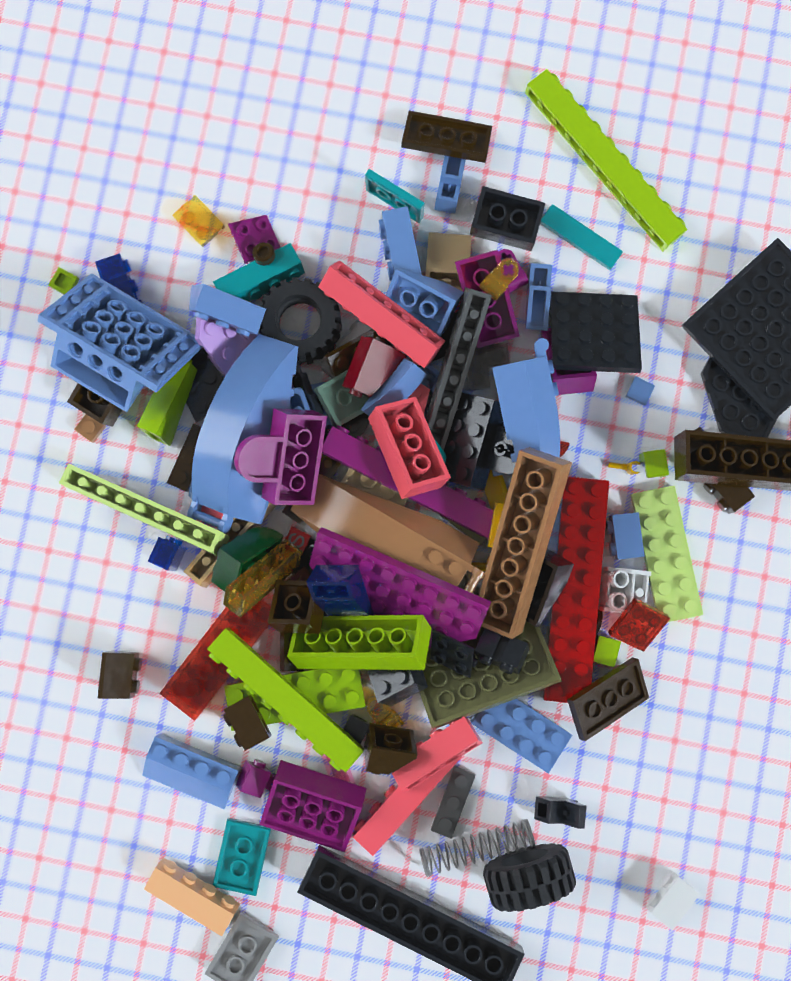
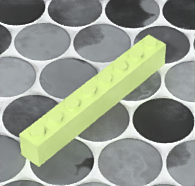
(143, 509)

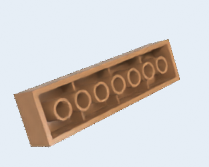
(522, 539)

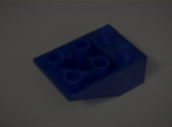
(339, 590)

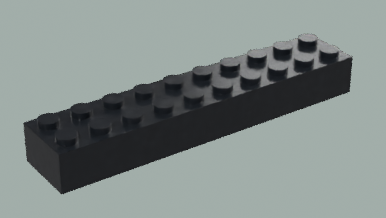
(409, 918)

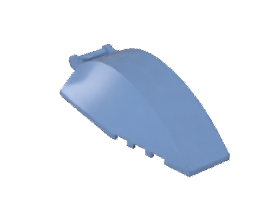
(240, 409)

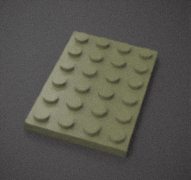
(456, 696)

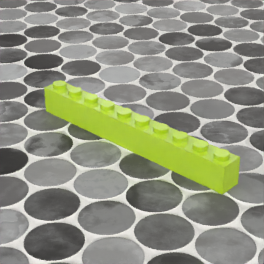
(605, 160)

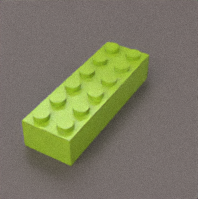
(364, 643)
(327, 688)

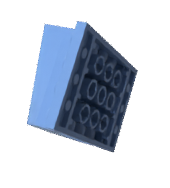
(115, 342)

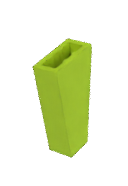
(167, 405)

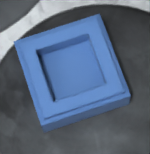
(640, 391)

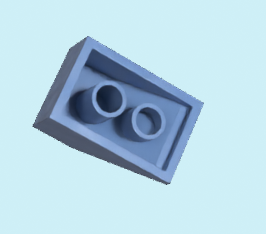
(425, 298)

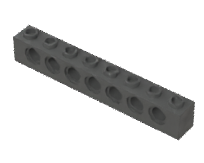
(456, 363)

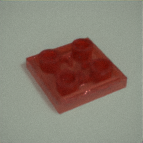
(638, 625)

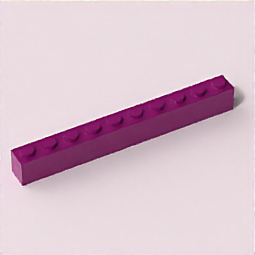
(371, 463)

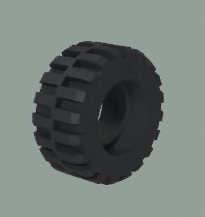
(302, 293)
(529, 877)

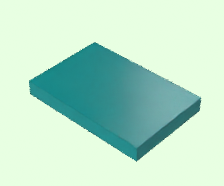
(394, 195)
(241, 857)

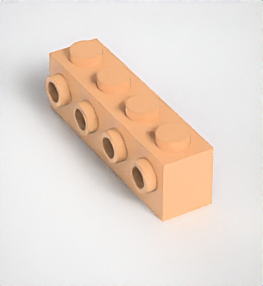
(192, 896)

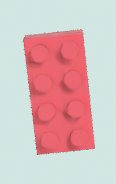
(408, 447)

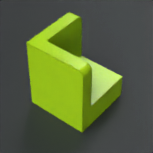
(655, 463)
(606, 650)

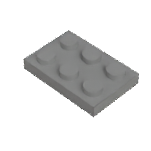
(242, 951)

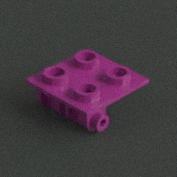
(252, 232)

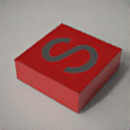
(298, 538)

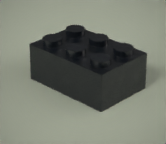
(507, 218)

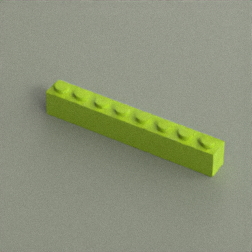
(286, 699)

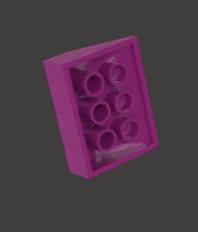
(313, 806)

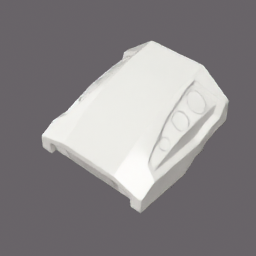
(620, 587)

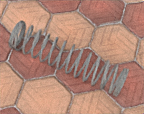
(528, 831)

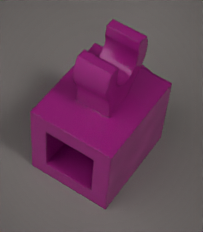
(255, 778)

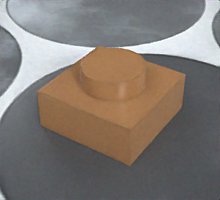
(89, 428)

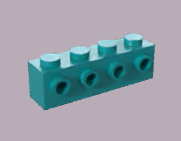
(255, 280)

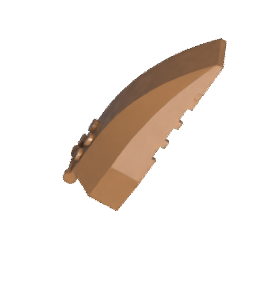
(393, 531)

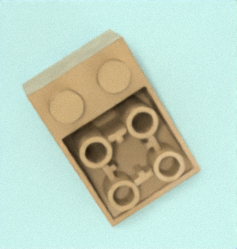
(441, 256)

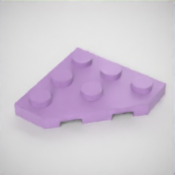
(221, 344)

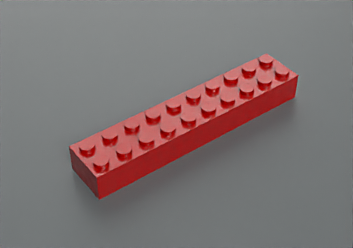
(576, 609)

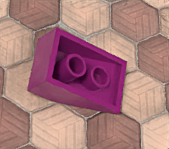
(570, 380)

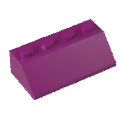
(500, 317)

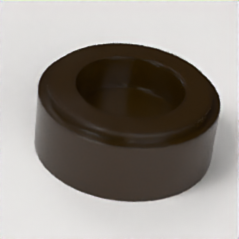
(263, 253)

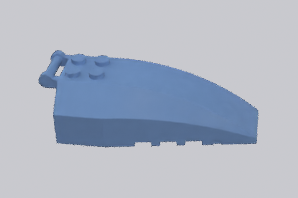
(529, 402)

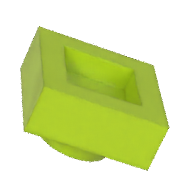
(63, 281)

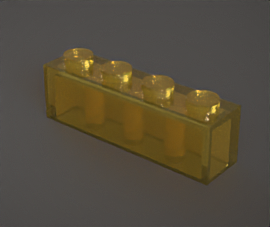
(262, 577)

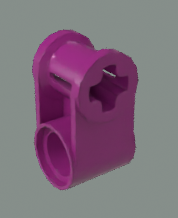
(521, 278)

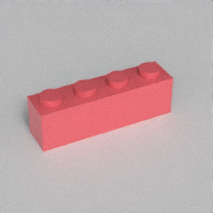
(438, 752)

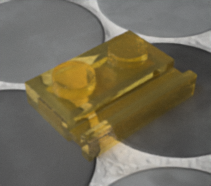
(198, 221)

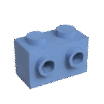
(625, 536)

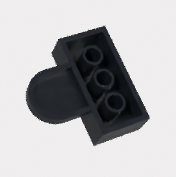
(477, 442)

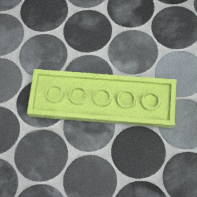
(667, 553)

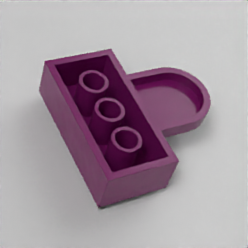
(286, 458)

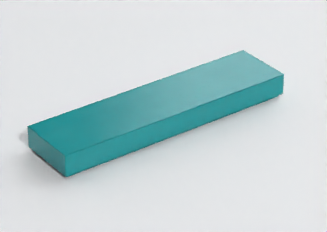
(581, 237)

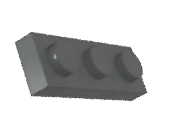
(453, 802)

